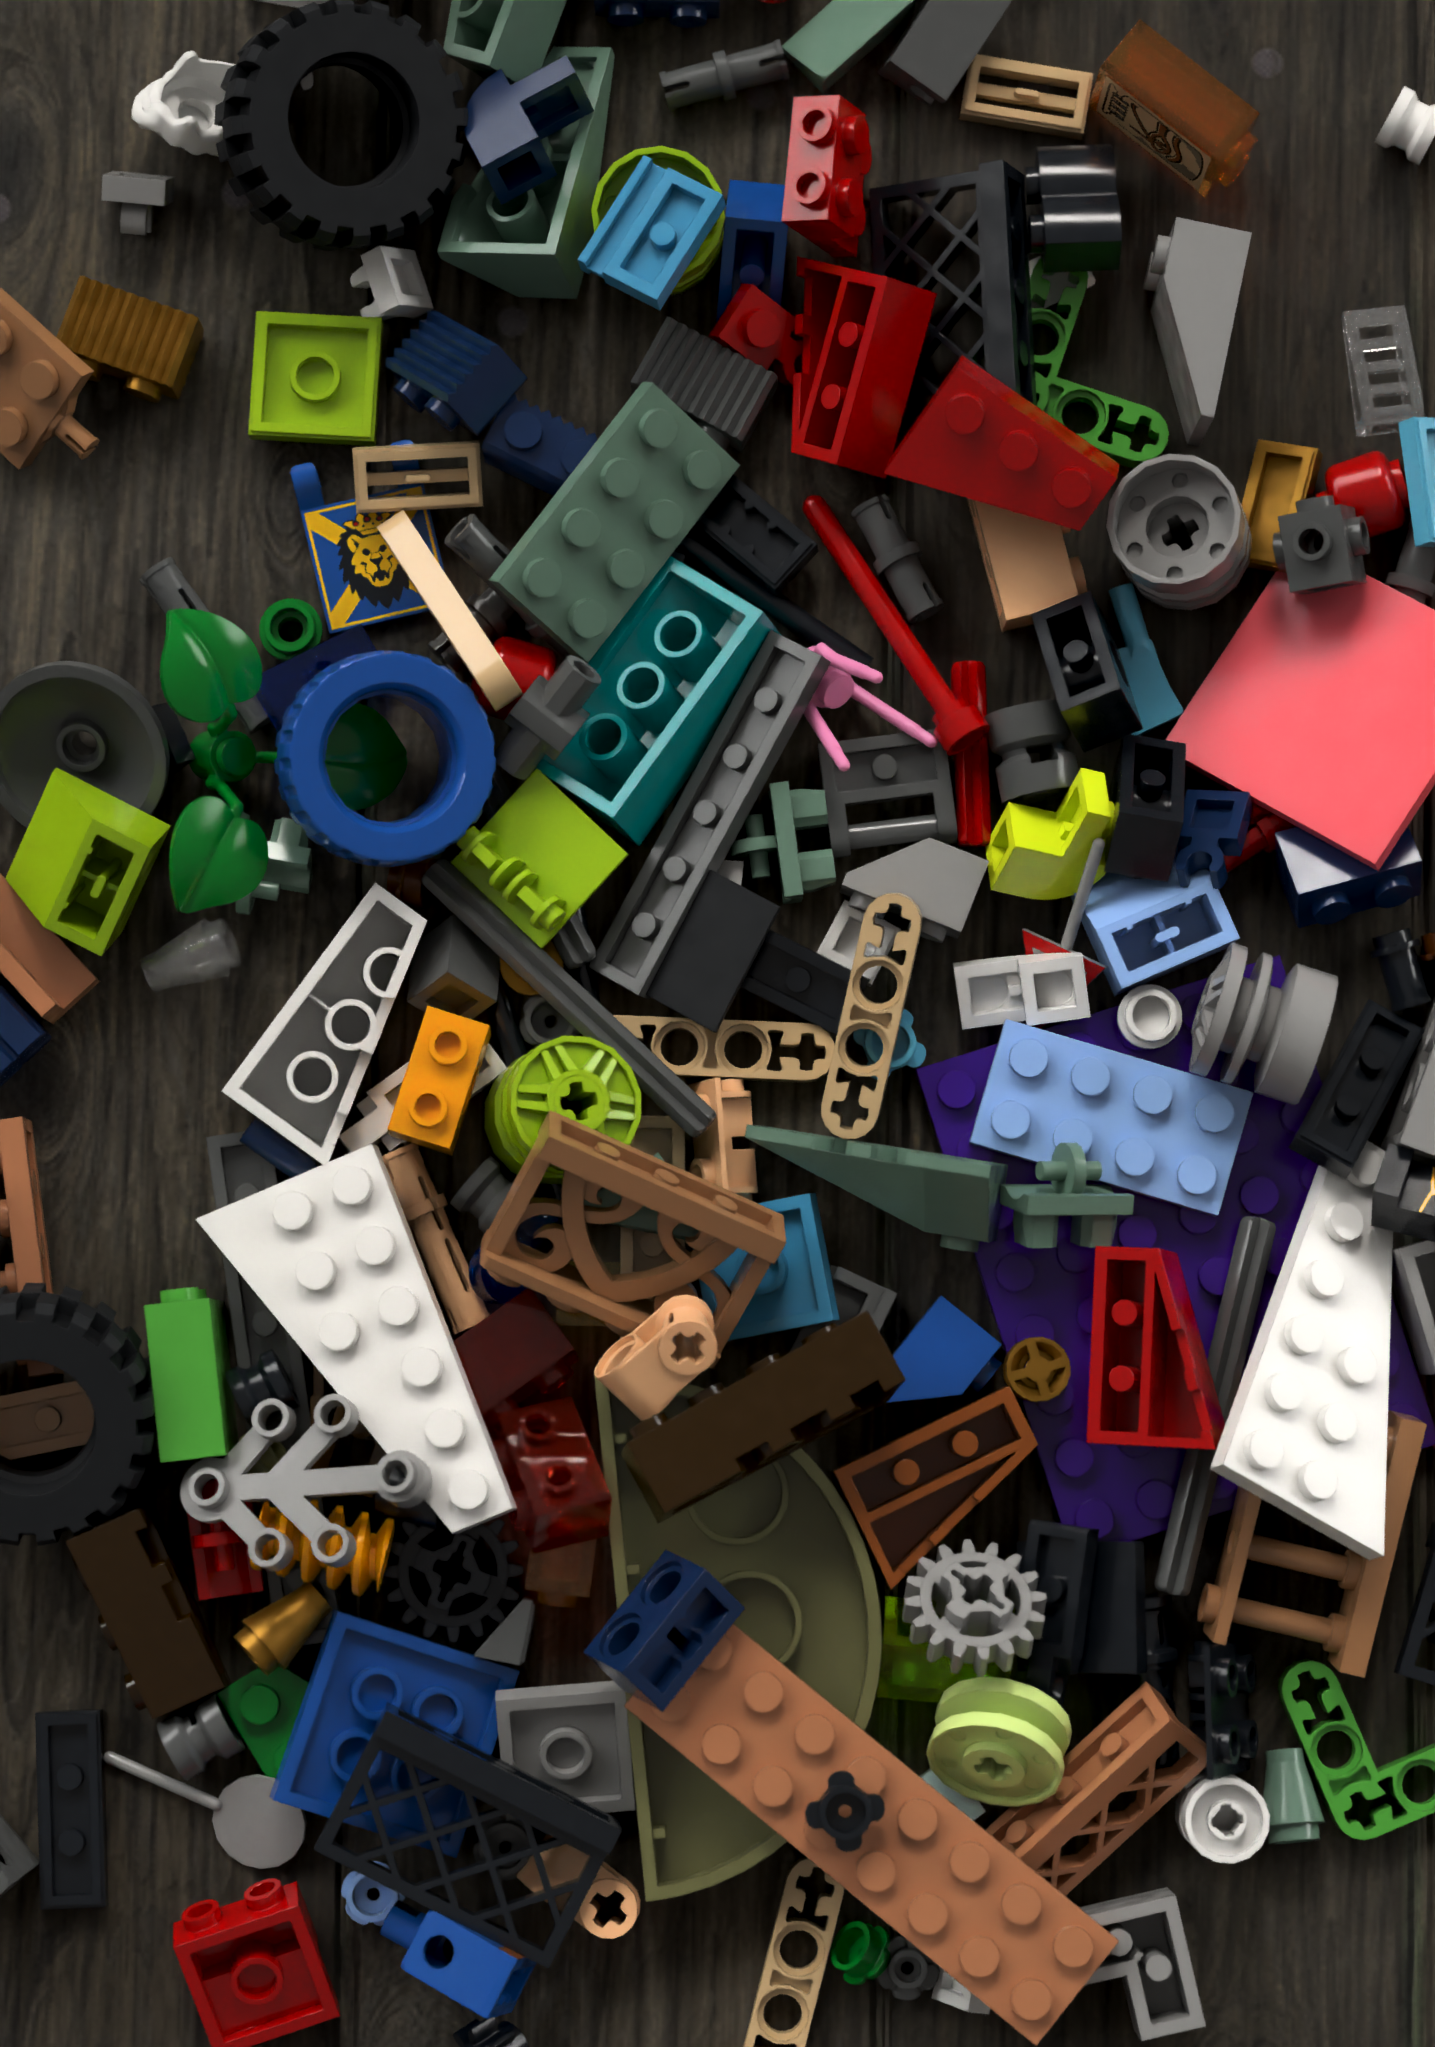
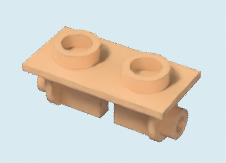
(713, 1149)

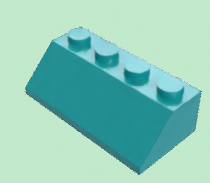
(659, 699)

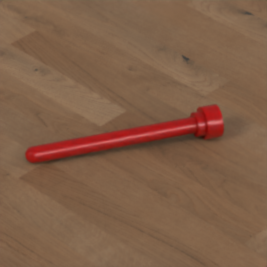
(956, 721)

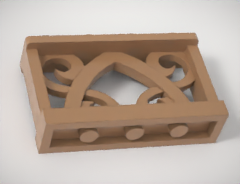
(620, 1300)

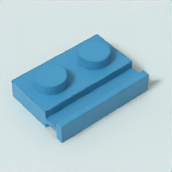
(652, 232)

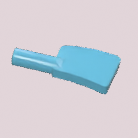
(1147, 681)

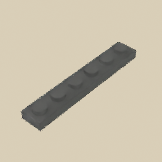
(710, 810)

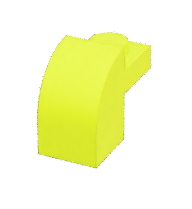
(1046, 851)

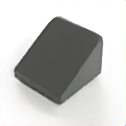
(512, 1637)

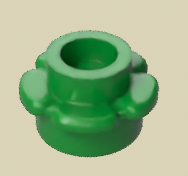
(860, 1952)

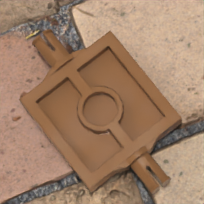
(37, 388)

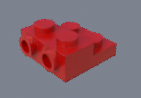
(827, 172)
(254, 1965)

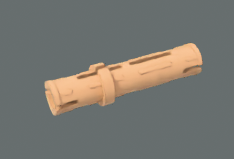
(435, 1237)

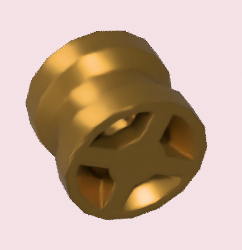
(1046, 1366)

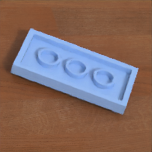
(1141, 1120)

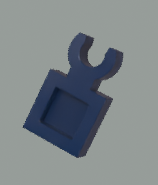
(1212, 828)

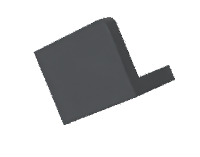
(453, 971)

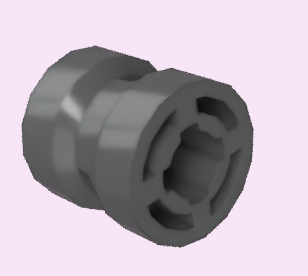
(200, 1736)

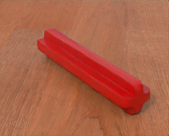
(972, 765)

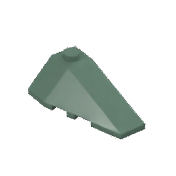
(538, 236)
(920, 1187)

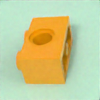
(439, 1080)

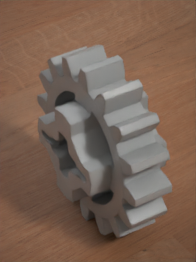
(974, 1607)

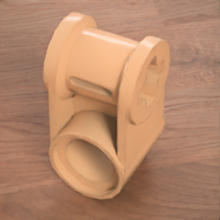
(652, 1363)
(566, 1864)

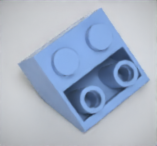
(1154, 925)

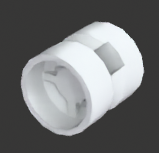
(1222, 1818)

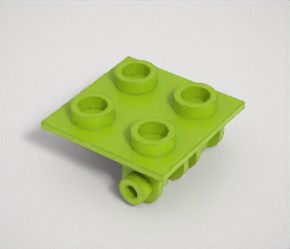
(538, 858)

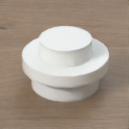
(1149, 1016)

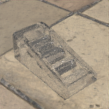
(1381, 419)

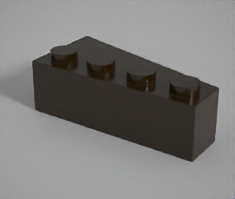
(762, 1417)

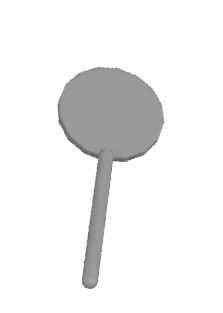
(244, 1816)

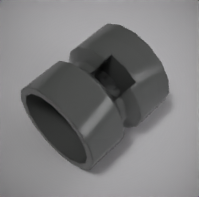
(1025, 731)

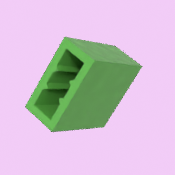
(189, 1377)

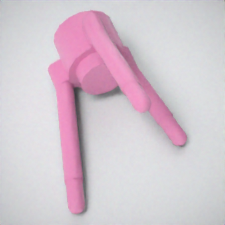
(836, 690)

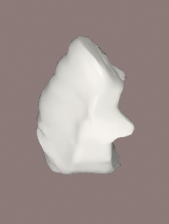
(184, 104)

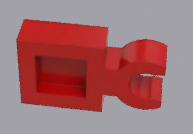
(759, 332)

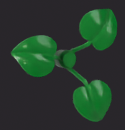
(202, 674)

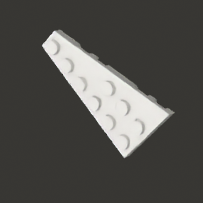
(355, 1296)
(1317, 1380)

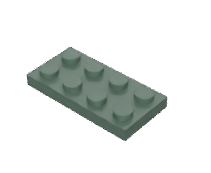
(614, 522)

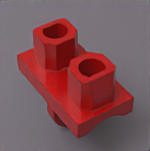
(221, 1557)

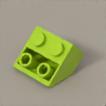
(84, 861)

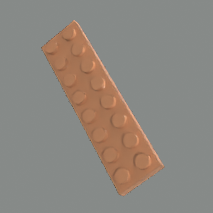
(917, 1867)

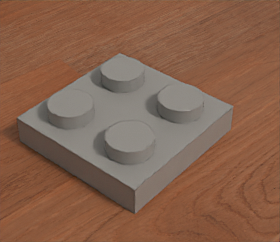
(570, 1740)

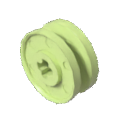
(999, 1741)

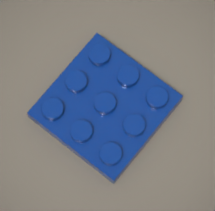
(349, 1687)

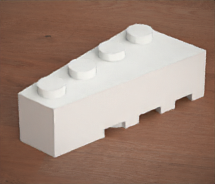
(323, 1038)

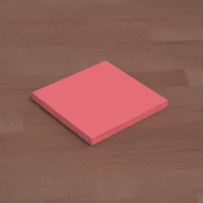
(1324, 713)

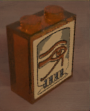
(1175, 110)

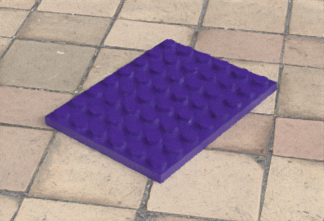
(1050, 1290)

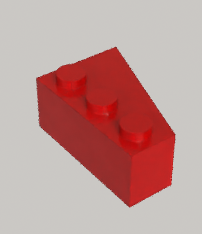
(856, 364)
(1148, 1356)

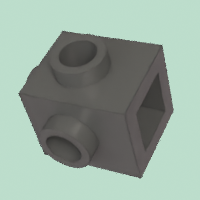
(1340, 558)

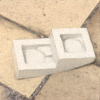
(1022, 989)

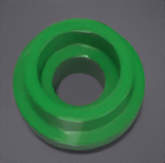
(281, 613)

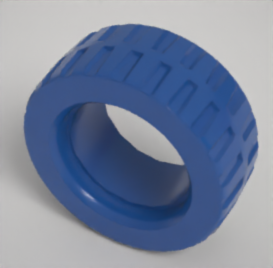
(461, 740)

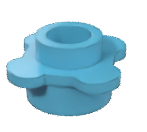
(907, 1049)

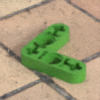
(1056, 393)
(1359, 1772)

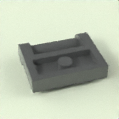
(887, 771)

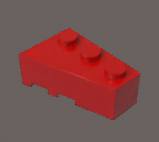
(1002, 451)

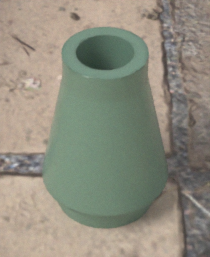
(1290, 1798)

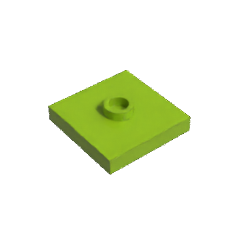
(315, 378)

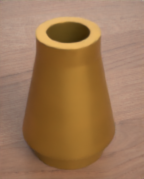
(282, 1628)

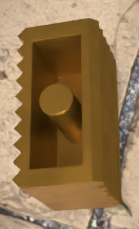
(131, 339)

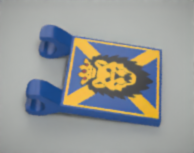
(350, 558)

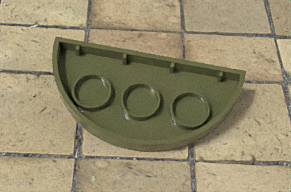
(808, 1599)

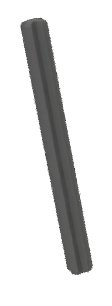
(566, 995)
(1226, 1365)

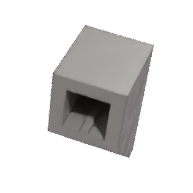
(932, 874)

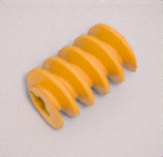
(366, 1566)

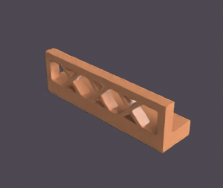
(39, 960)
(1108, 1761)

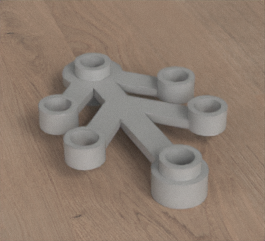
(292, 1482)

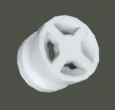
(1409, 126)

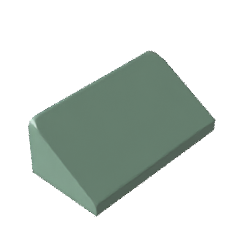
(843, 37)

